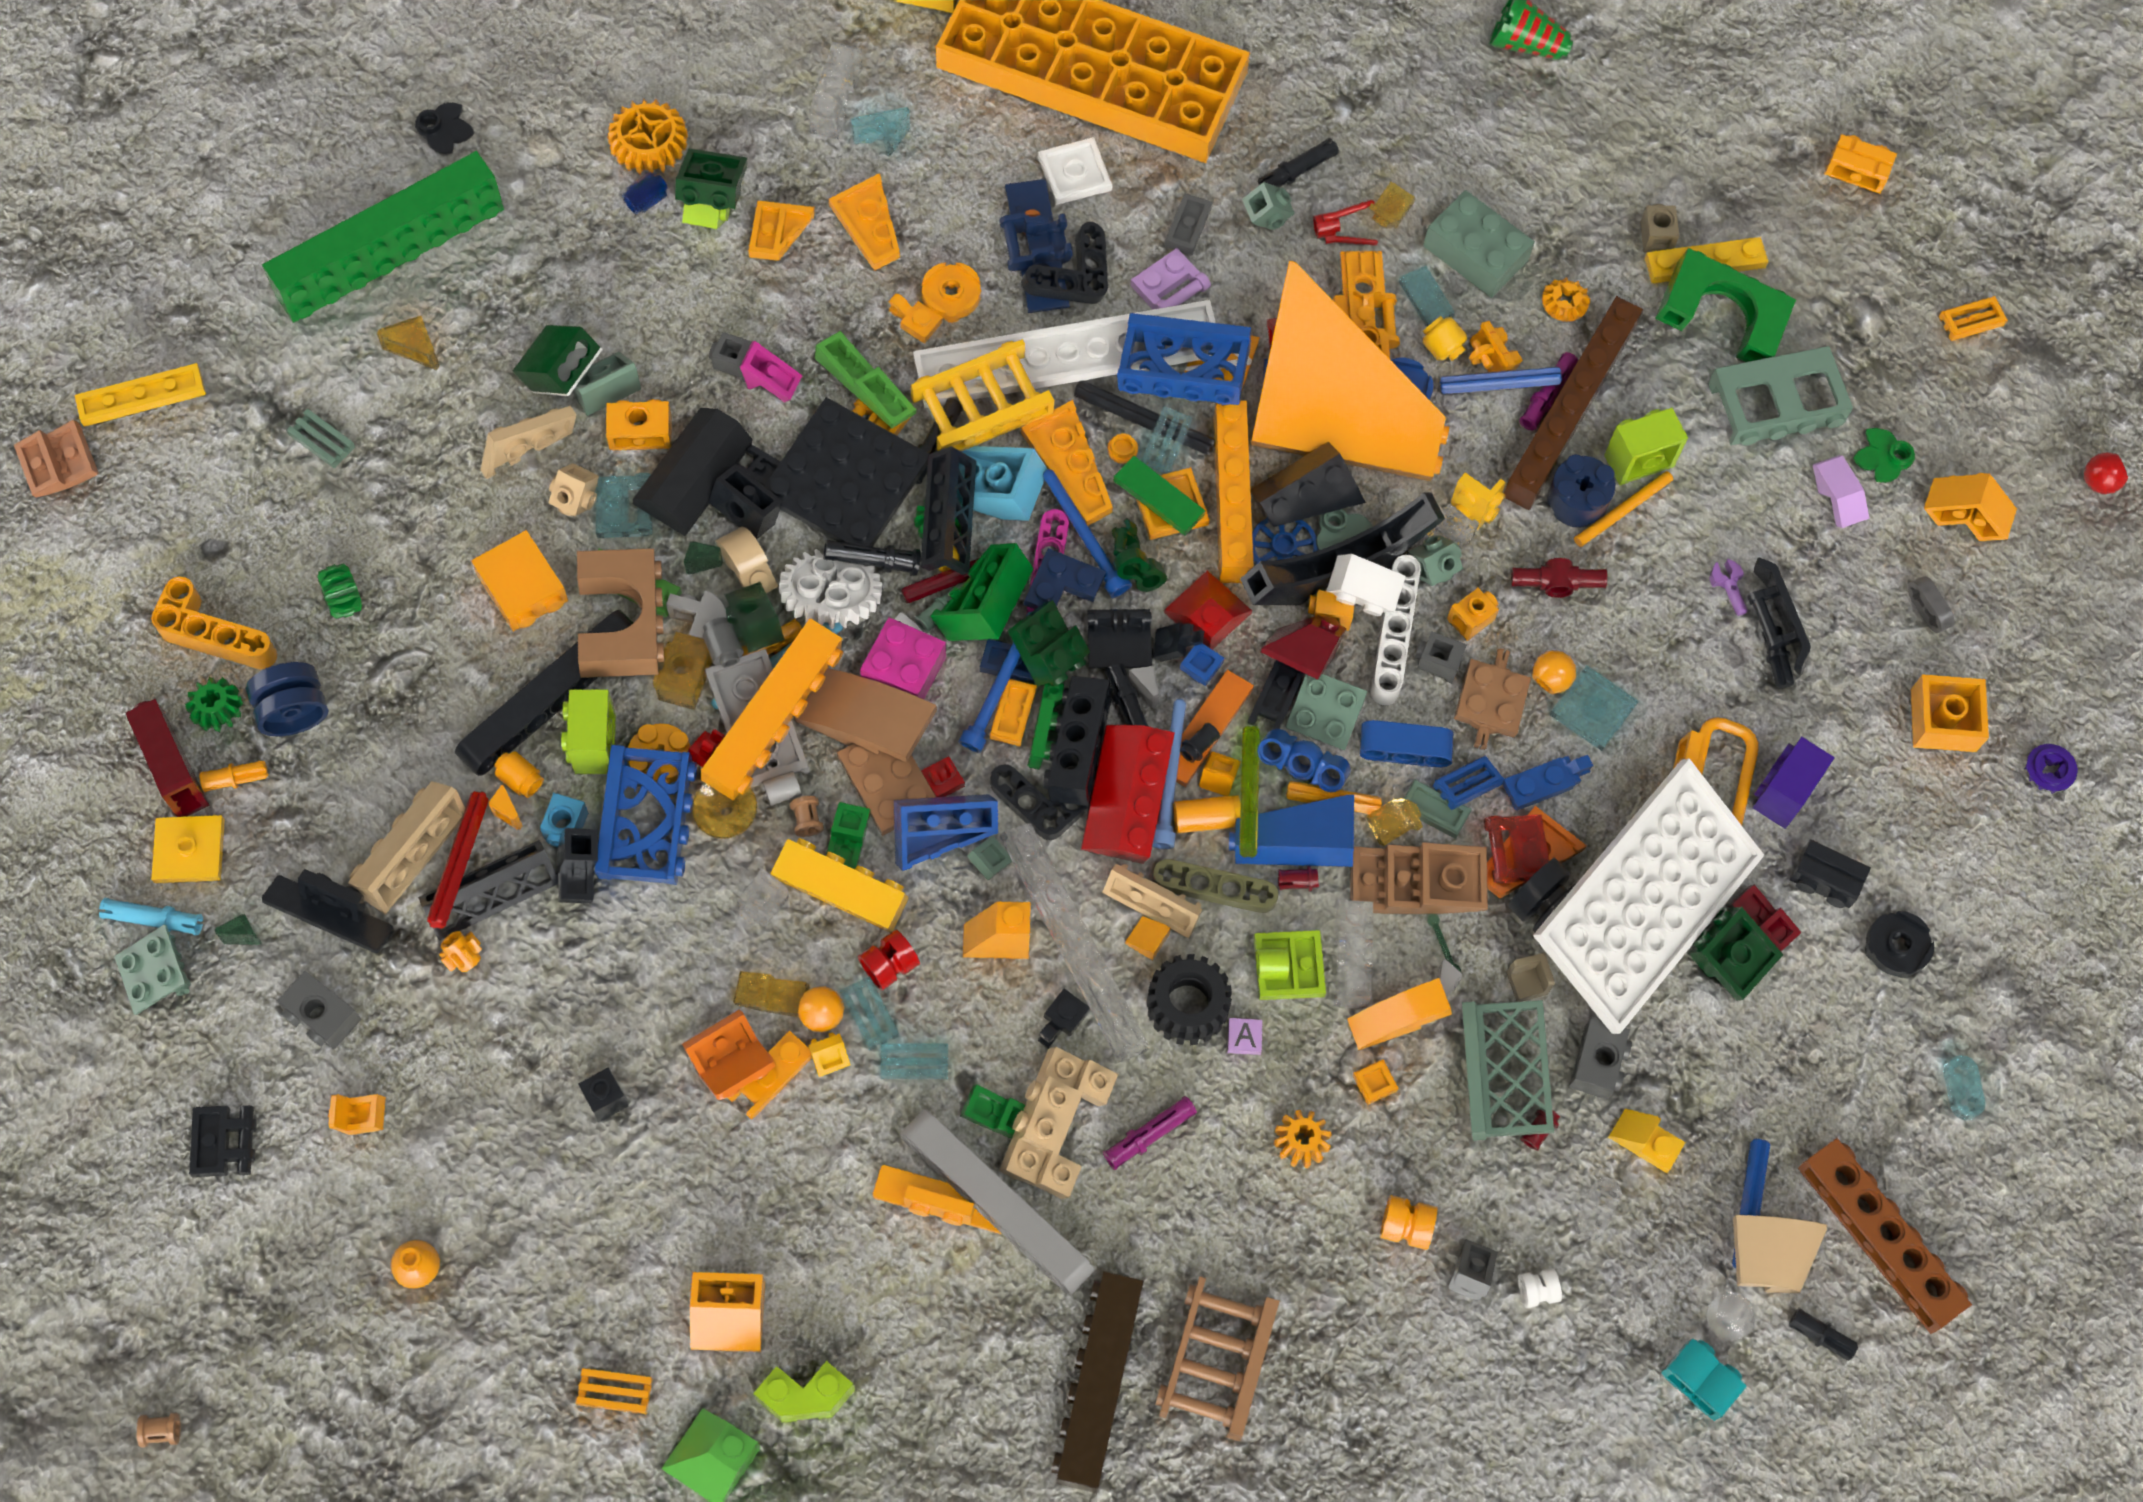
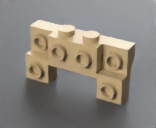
(1047, 1118)

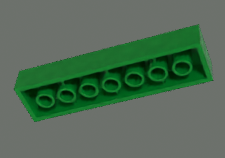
(384, 236)

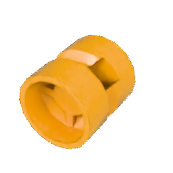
(1408, 1222)

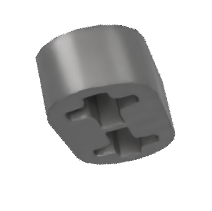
(1931, 604)

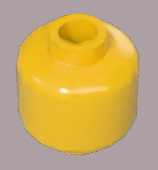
(1444, 339)

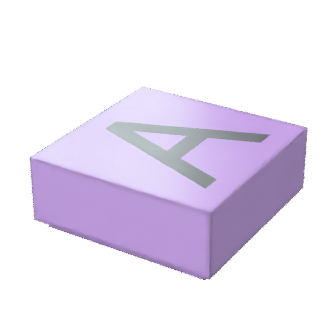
(1244, 1036)

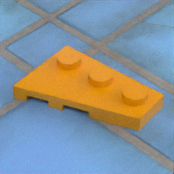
(867, 220)

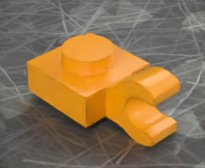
(916, 320)

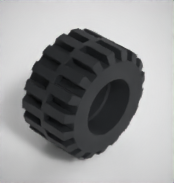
(1194, 974)

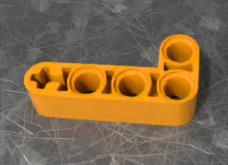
(216, 630)

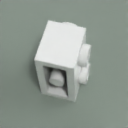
(1365, 584)

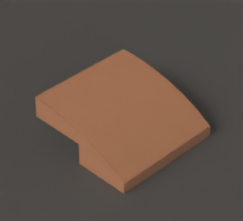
(56, 459)

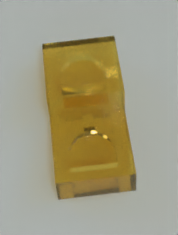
(769, 994)

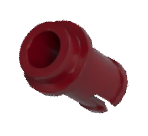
(1298, 879)
(1535, 1140)

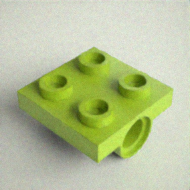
(1289, 965)

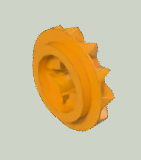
(1563, 309)

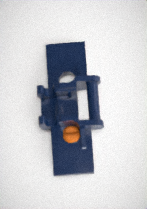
(1046, 239)

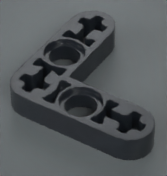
(1080, 278)
(1043, 809)

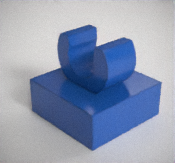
(1201, 663)

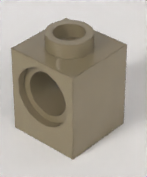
(1655, 237)

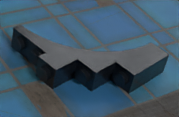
(1296, 578)

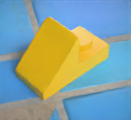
(1644, 1137)

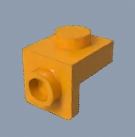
(357, 1113)

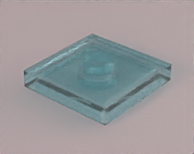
(1594, 708)

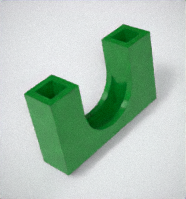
(1763, 307)

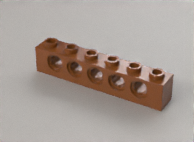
(1885, 1254)

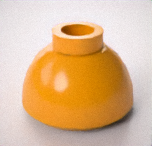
(415, 1264)

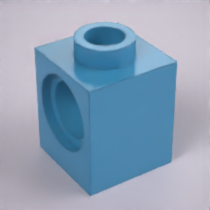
(562, 808)

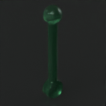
(1434, 920)

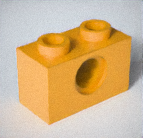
(653, 434)

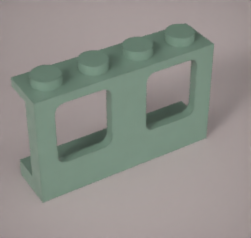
(1778, 376)

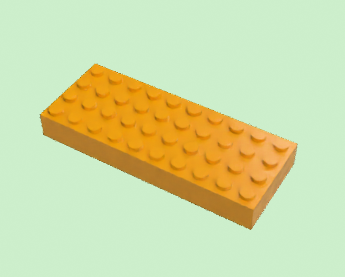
(1100, 67)

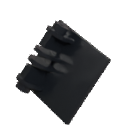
(1119, 637)

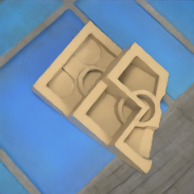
(1775, 1251)

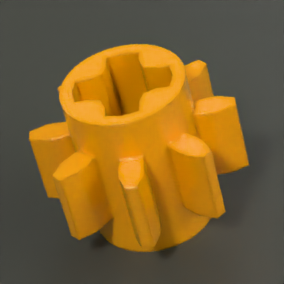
(460, 951)

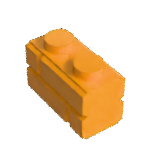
(1861, 163)

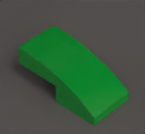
(849, 832)
(991, 1110)

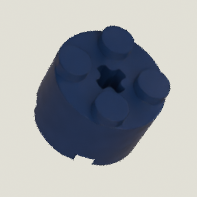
(1581, 490)

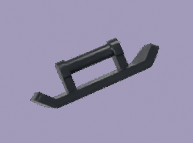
(1777, 591)

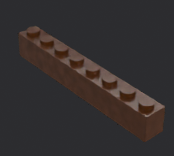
(1572, 403)

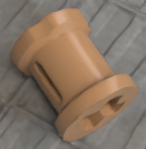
(806, 816)
(158, 1429)

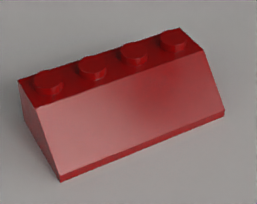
(1127, 792)

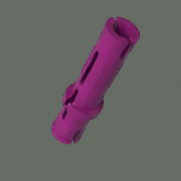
(1544, 398)
(1138, 1140)

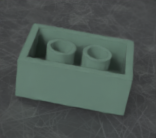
(1478, 243)

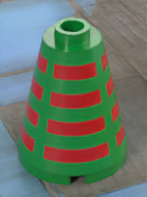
(1530, 31)

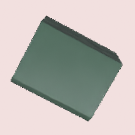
(607, 383)

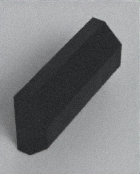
(687, 473)

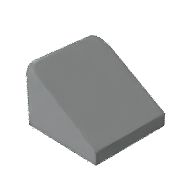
(1146, 684)
(1449, 977)

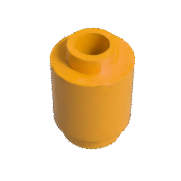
(518, 774)

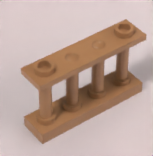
(1252, 1350)

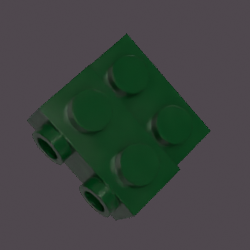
(710, 179)
(1049, 645)
(1735, 952)

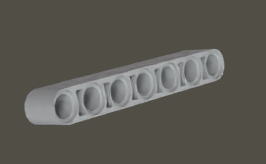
(997, 1202)

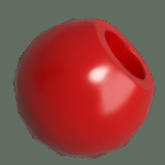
(2105, 473)

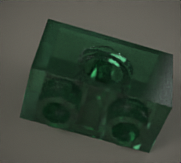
(753, 617)

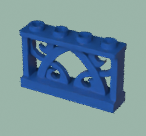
(1178, 333)
(618, 780)

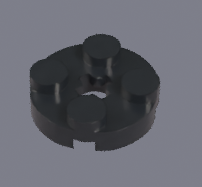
(1891, 960)

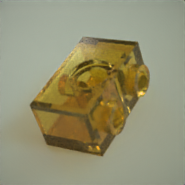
(684, 688)

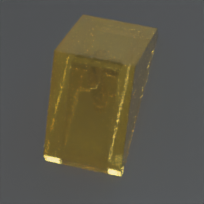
(409, 341)

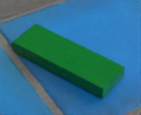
(1159, 495)

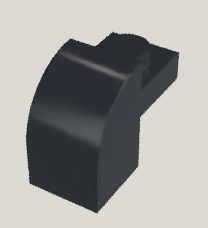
(576, 865)

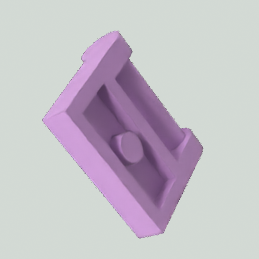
(1167, 275)

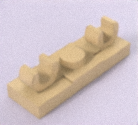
(1152, 900)

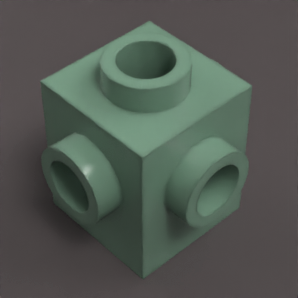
(1268, 206)
(1438, 559)

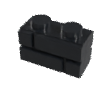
(1829, 874)

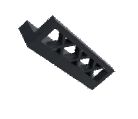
(942, 508)
(493, 876)

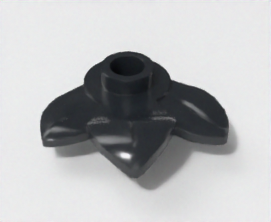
(446, 127)

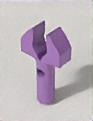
(1729, 584)

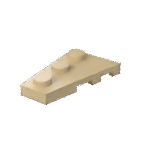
(513, 441)

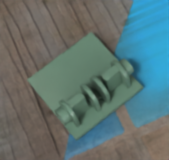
(1326, 710)
(152, 970)

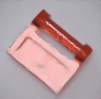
(1527, 846)

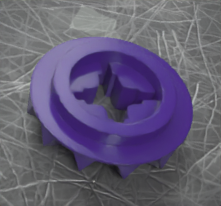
(2051, 755)

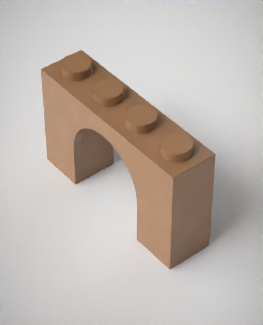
(636, 647)

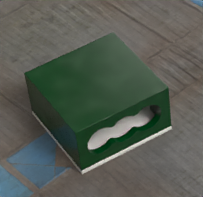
(557, 360)

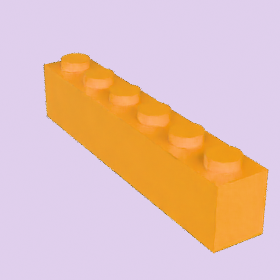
(1233, 492)
(772, 709)

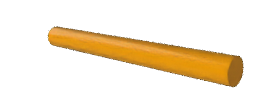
(1623, 509)

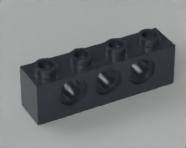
(1076, 784)

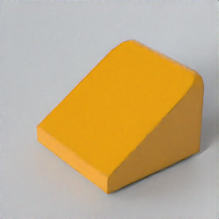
(1219, 773)
(503, 808)
(1148, 937)

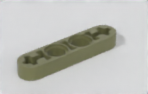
(1216, 880)

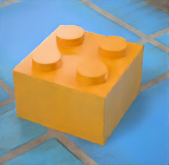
(1949, 713)

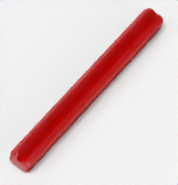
(457, 860)

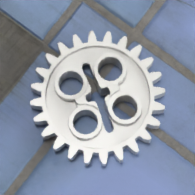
(814, 591)

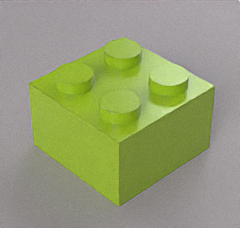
(1645, 445)
(589, 730)

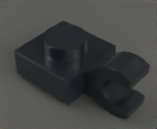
(1173, 640)
(1063, 1015)

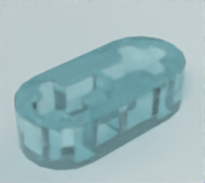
(1956, 1088)

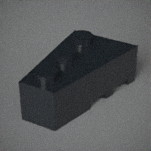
(1308, 488)

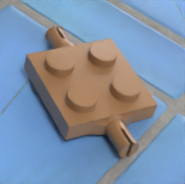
(1492, 698)

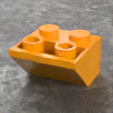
(726, 1311)

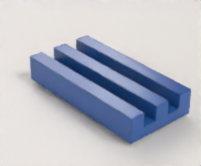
(1449, 793)

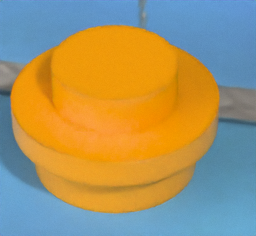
(1122, 448)

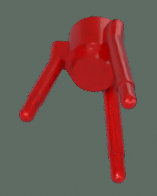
(1328, 224)

